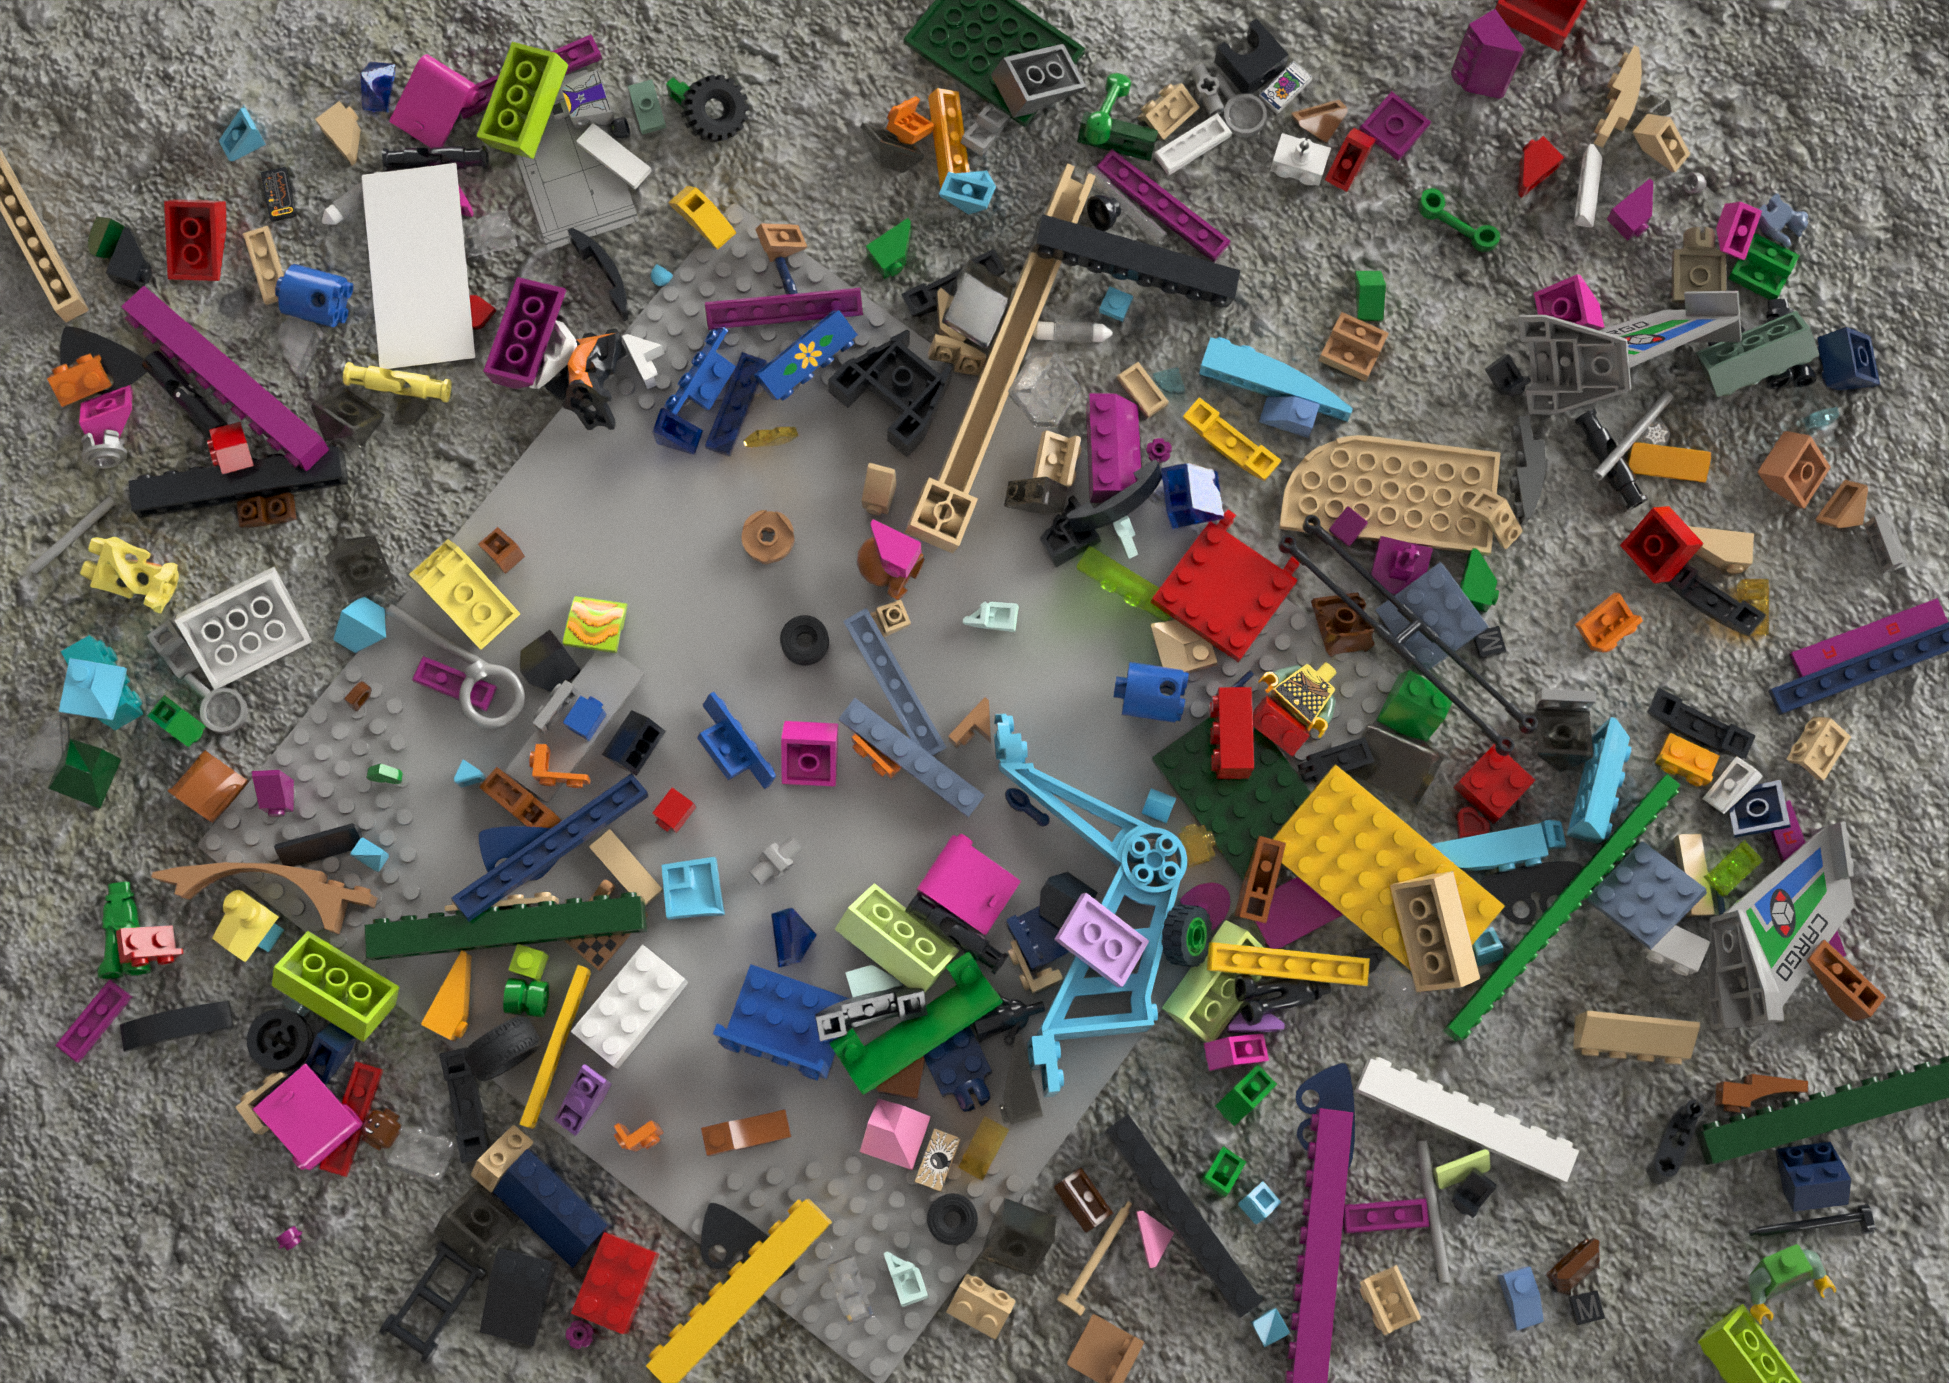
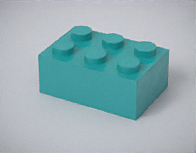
(96, 651)

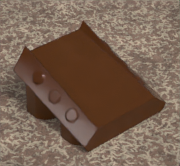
(1341, 626)
(1575, 1265)

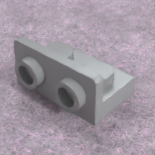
(1885, 543)
(1565, 699)

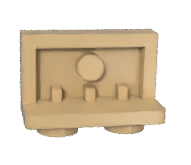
(1057, 457)
(1389, 1300)
(981, 1306)

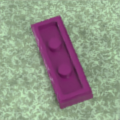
(449, 681)
(93, 1021)
(1385, 1216)

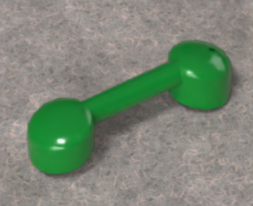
(1100, 123)
(1431, 207)

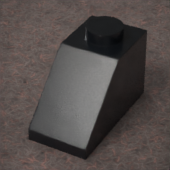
(129, 263)

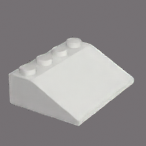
(243, 628)

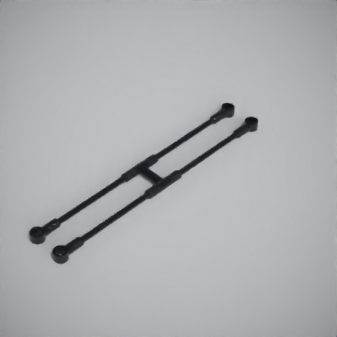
(1416, 624)

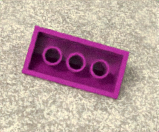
(1487, 57)
(523, 333)
(1111, 444)

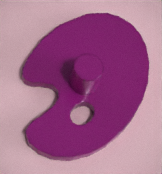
(1212, 897)

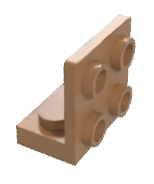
(1105, 1352)

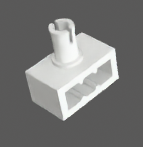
(1300, 159)

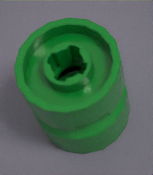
(526, 997)

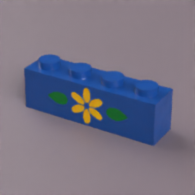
(805, 355)

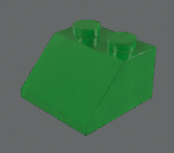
(1414, 707)

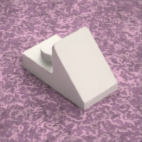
(642, 354)

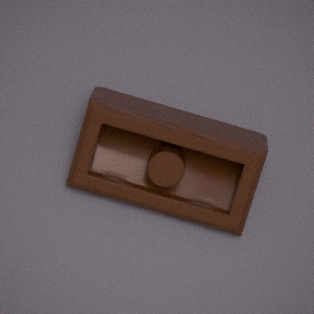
(1083, 1200)

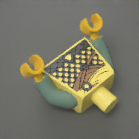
(1305, 693)

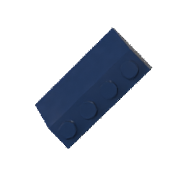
(551, 1207)

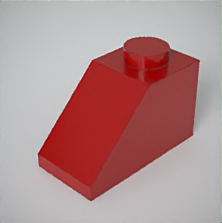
(1350, 159)
(1536, 164)

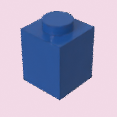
(585, 717)

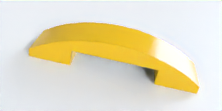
(1229, 441)

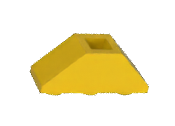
(703, 216)

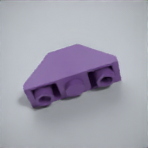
(582, 1099)

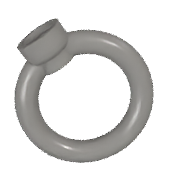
(478, 671)

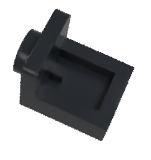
(1506, 376)
(1472, 1193)

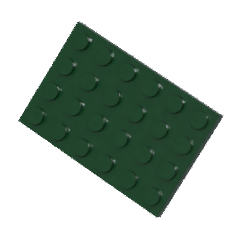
(975, 35)
(1233, 808)

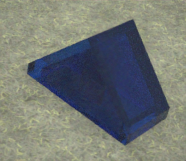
(676, 432)

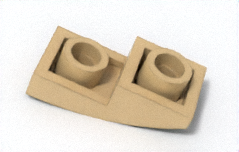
(962, 356)
(891, 618)

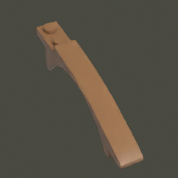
(329, 898)

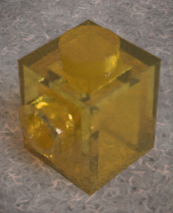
(1197, 844)

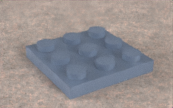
(1440, 605)
(1646, 895)

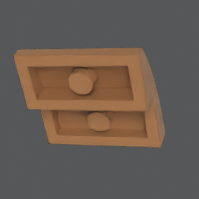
(1353, 346)

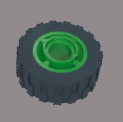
(1186, 935)

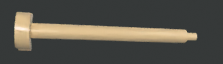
(1070, 1300)

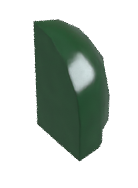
(104, 237)

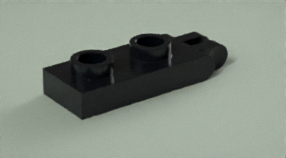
(1346, 756)

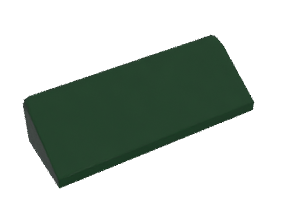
(1124, 138)

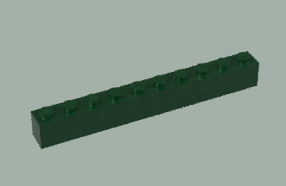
(506, 927)
(1824, 1112)

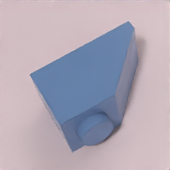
(1290, 414)
(1522, 1297)

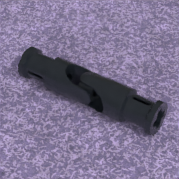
(425, 157)
(1602, 445)
(967, 940)

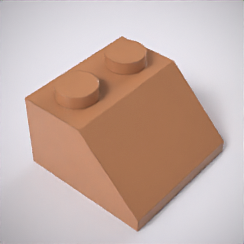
(1794, 468)

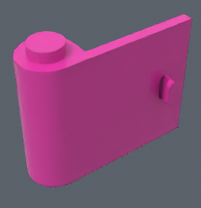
(434, 100)
(965, 883)
(309, 1122)

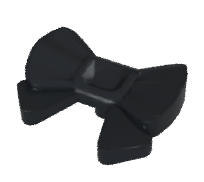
(559, 387)

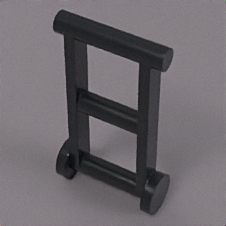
(429, 1347)

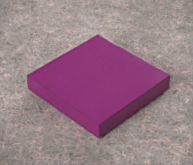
(1395, 126)

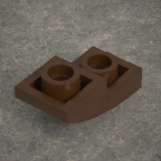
(266, 511)

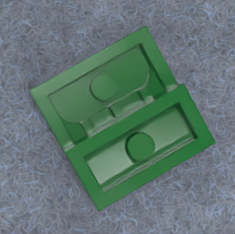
(1764, 267)

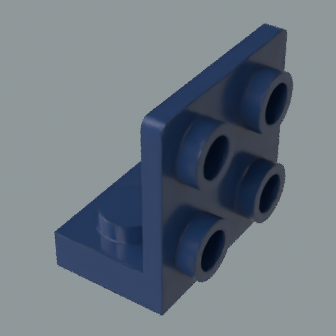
(1035, 939)

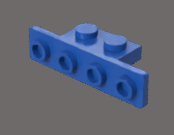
(705, 377)
(731, 746)

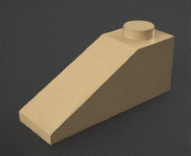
(1725, 548)

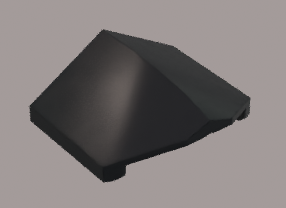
(547, 662)
(1060, 896)

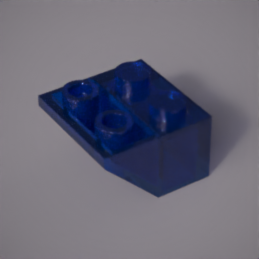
(1191, 495)

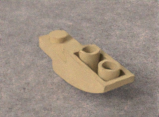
(1623, 96)

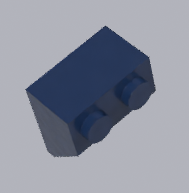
(1847, 360)

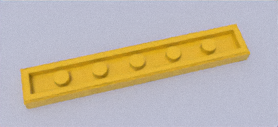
(1288, 964)
(555, 1047)

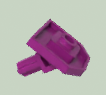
(1399, 563)

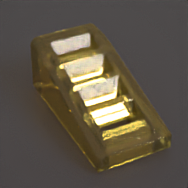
(1762, 586)

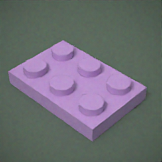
(1101, 940)

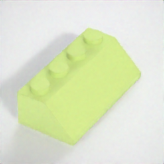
(896, 939)
(1207, 998)

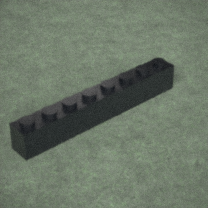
(1135, 261)
(209, 487)
(1183, 1216)

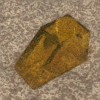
(983, 1148)

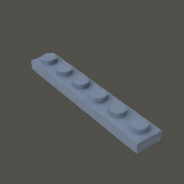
(894, 682)
(911, 757)

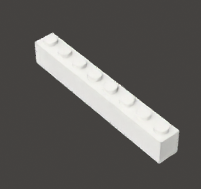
(1466, 1120)

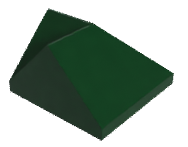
(84, 773)

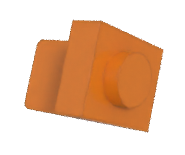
(539, 762)

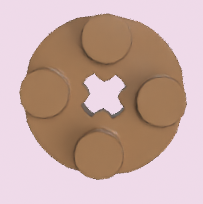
(766, 551)

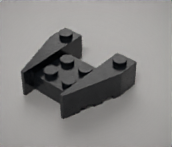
(898, 380)

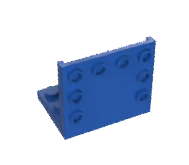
(779, 1023)

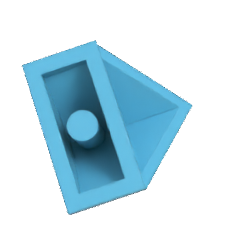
(241, 136)
(968, 190)
(360, 625)

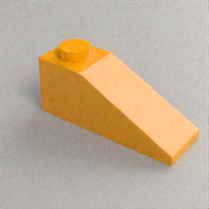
(451, 1005)

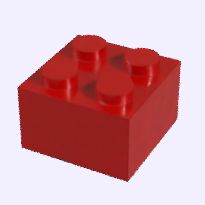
(1661, 544)
(1494, 784)

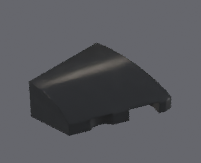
(1062, 542)

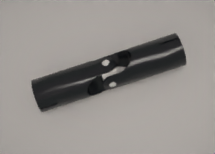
(191, 402)

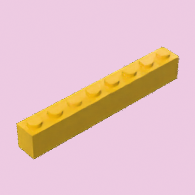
(739, 1293)

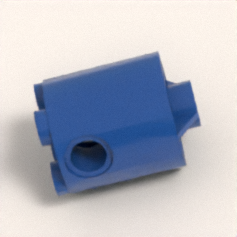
(313, 295)
(1144, 690)

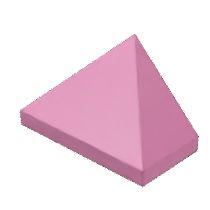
(1154, 1237)

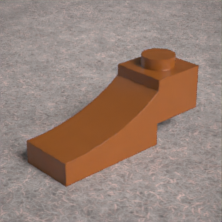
(518, 801)
(1739, 1096)
(746, 1132)

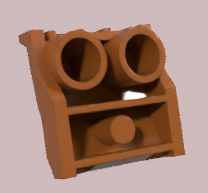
(208, 786)

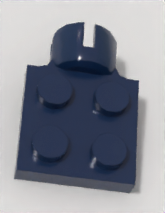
(960, 1069)

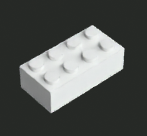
(629, 1006)

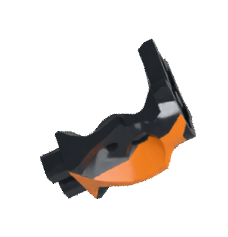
(587, 370)

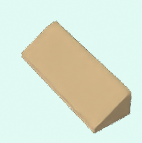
(1692, 861)

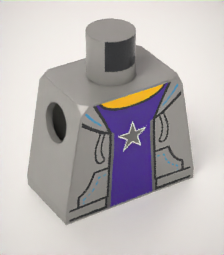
(585, 102)

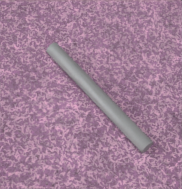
(72, 535)

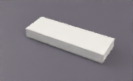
(614, 156)

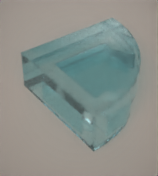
(1170, 381)
(1822, 418)

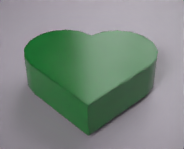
(383, 773)

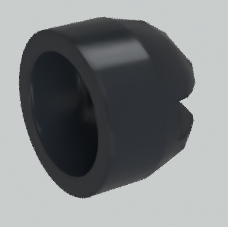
(620, 128)

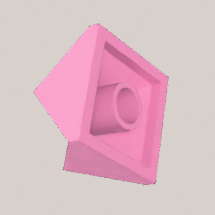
(895, 1133)

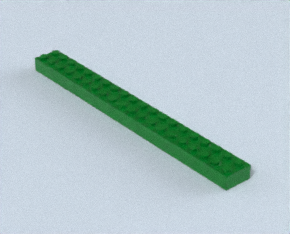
(1559, 910)

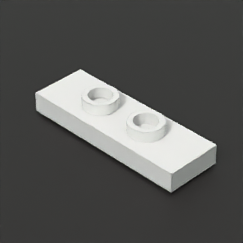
(1192, 144)

